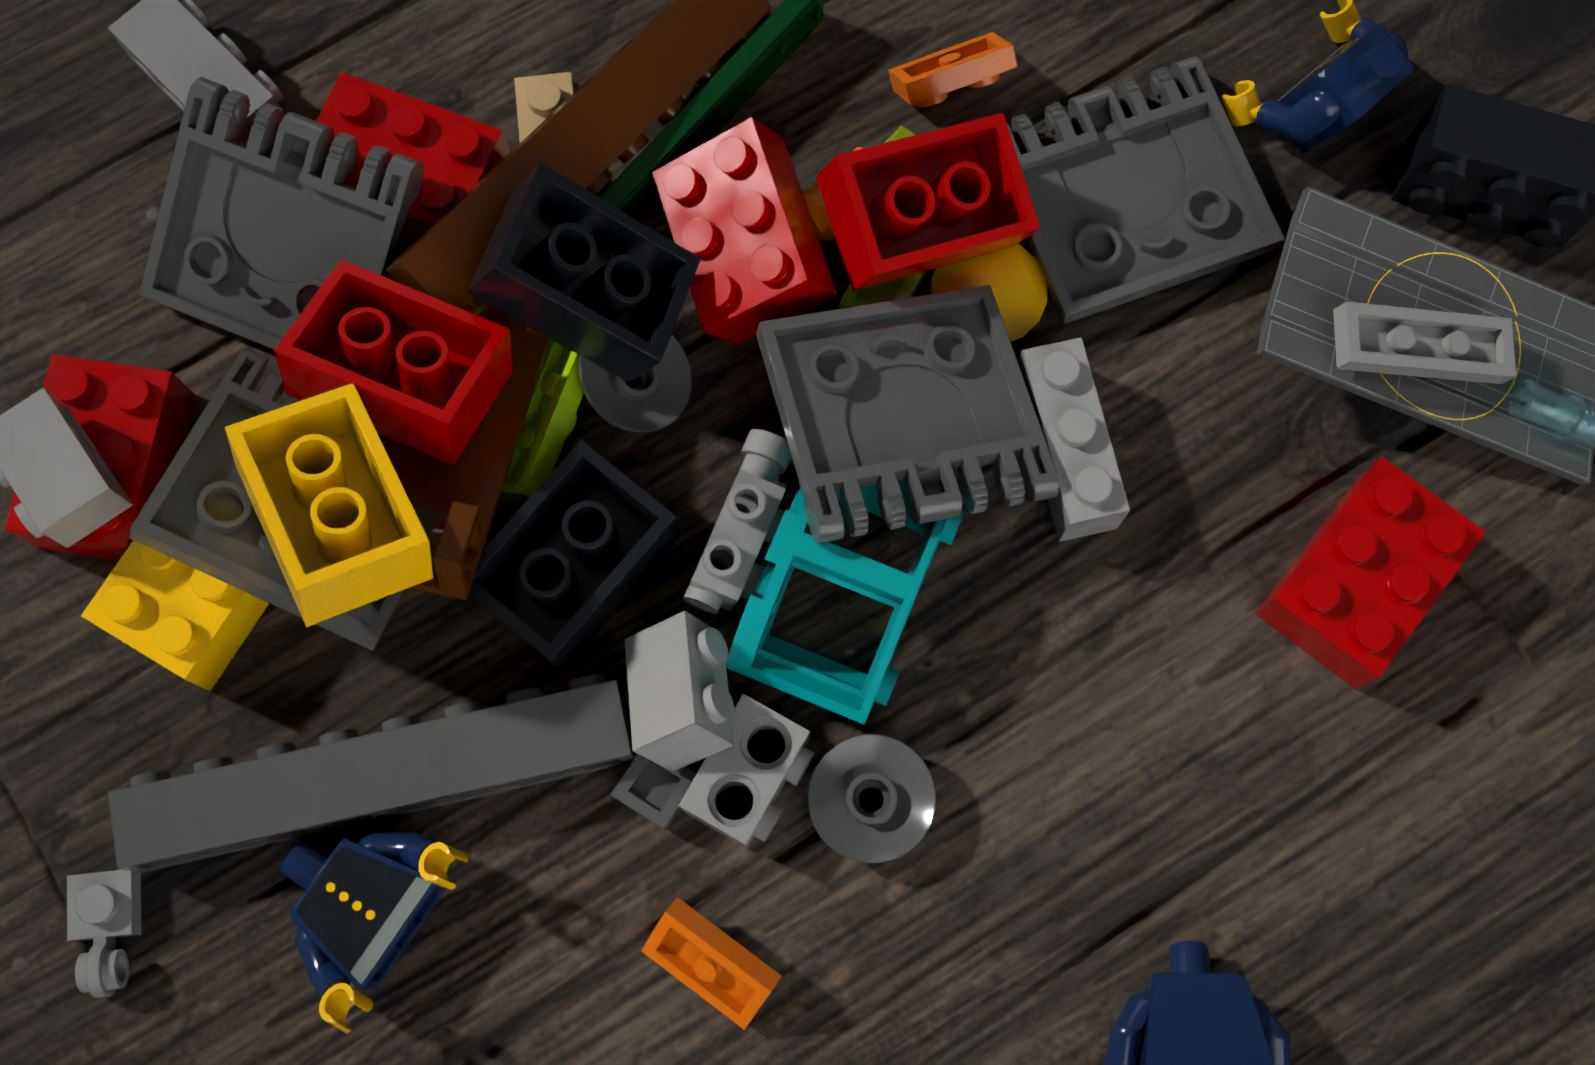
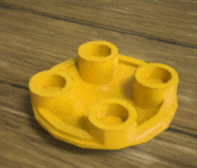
(1015, 282)

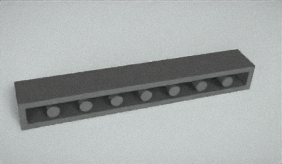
(371, 775)

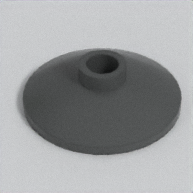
(656, 395)
(878, 765)

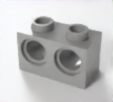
(737, 768)

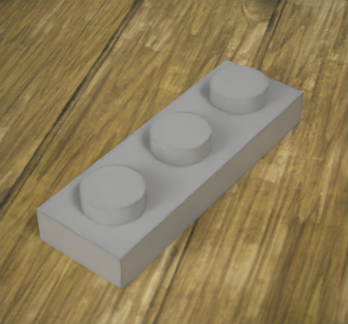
(1424, 343)

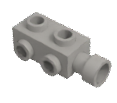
(740, 535)

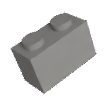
(56, 471)
(679, 692)

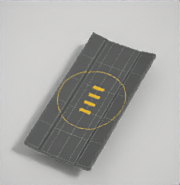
(1357, 256)

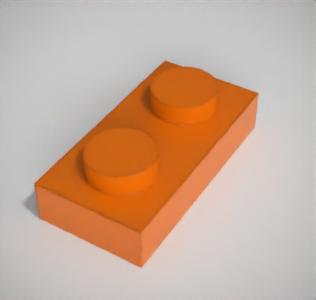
(965, 64)
(710, 963)

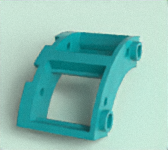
(805, 672)

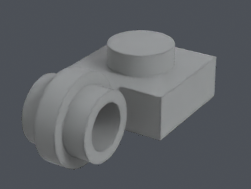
(100, 910)

